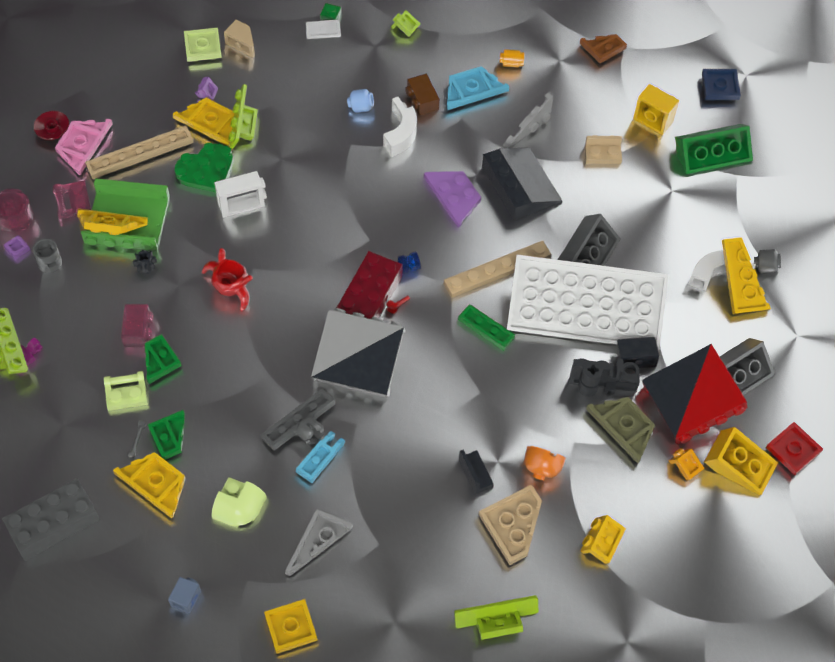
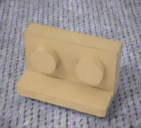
(603, 149)

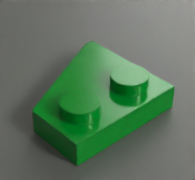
(159, 358)
(169, 434)

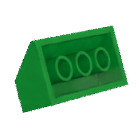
(714, 148)

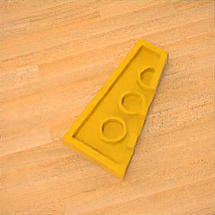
(742, 280)

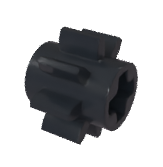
(144, 261)

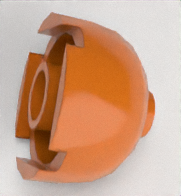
(543, 462)

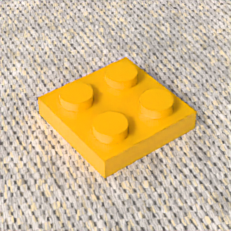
(290, 626)

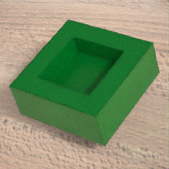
(330, 12)

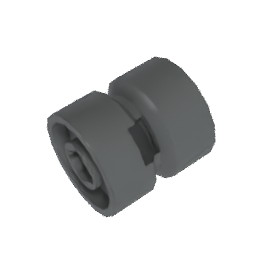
(47, 255)

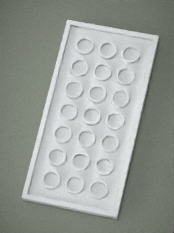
(586, 301)

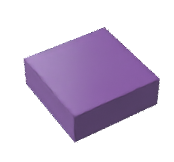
(16, 247)

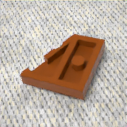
(604, 46)

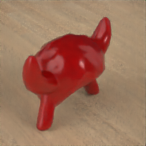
(229, 278)

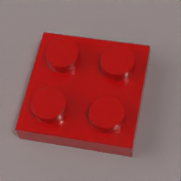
(794, 448)

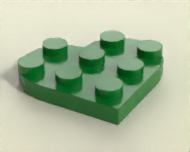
(205, 168)

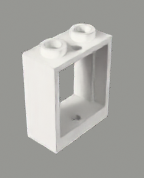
(240, 185)

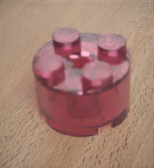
(15, 210)

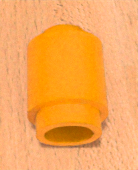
(512, 58)

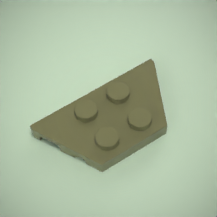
(625, 424)

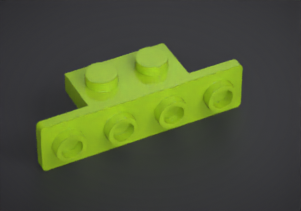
(244, 119)
(10, 349)
(497, 618)

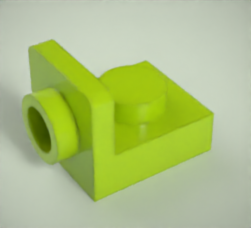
(406, 23)

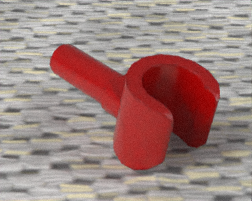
(393, 307)

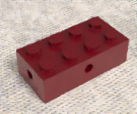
(371, 286)

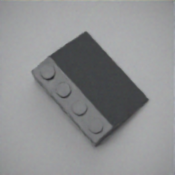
(519, 181)

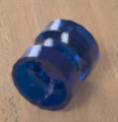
(409, 262)

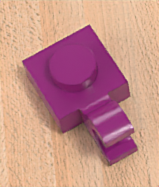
(32, 348)

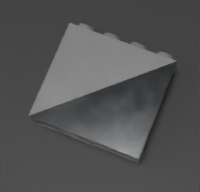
(357, 352)

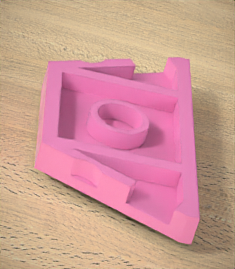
(81, 142)

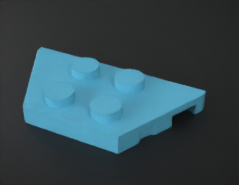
(473, 86)

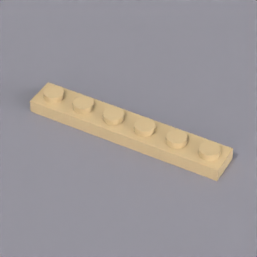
(139, 152)
(492, 270)

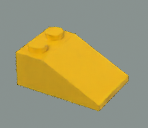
(741, 460)

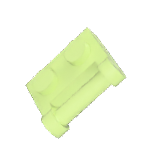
(126, 396)

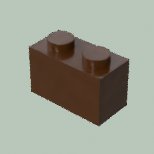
(422, 94)

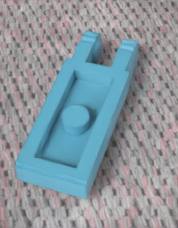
(319, 457)

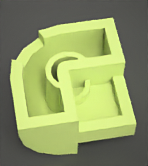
(238, 503)

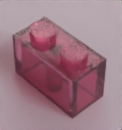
(136, 325)

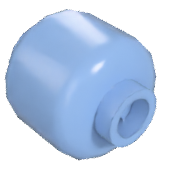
(360, 100)

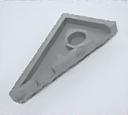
(532, 121)
(319, 535)

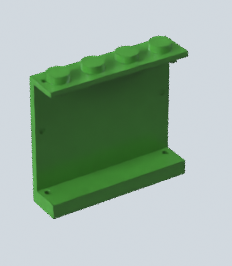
(134, 200)

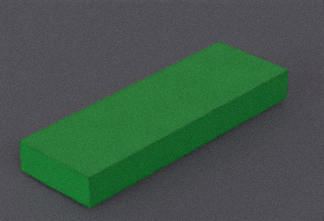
(486, 327)

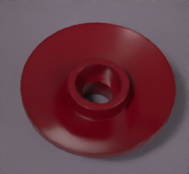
(51, 125)

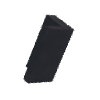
(639, 351)
(475, 471)

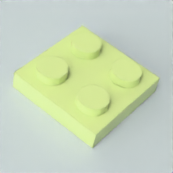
(202, 44)

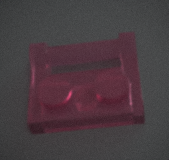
(78, 198)

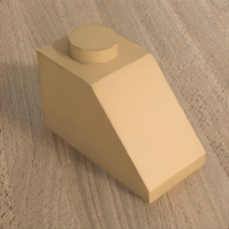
(239, 37)

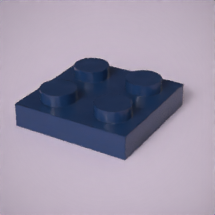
(721, 84)

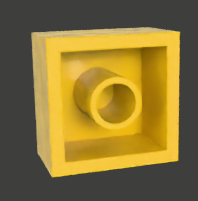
(656, 109)

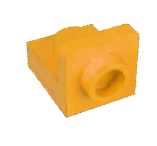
(687, 462)

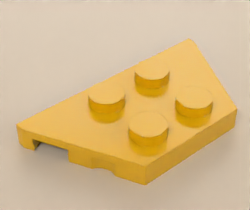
(208, 119)
(109, 222)
(155, 481)

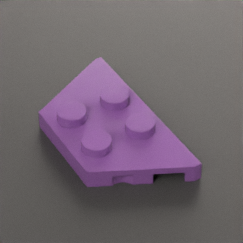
(454, 193)

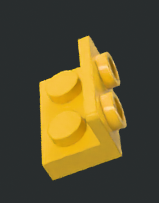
(603, 538)

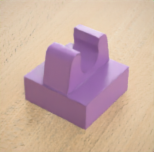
(207, 89)

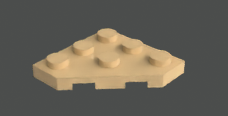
(513, 522)

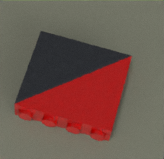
(695, 394)

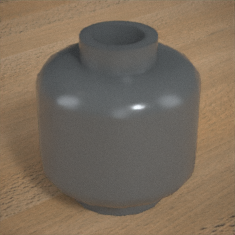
(767, 261)

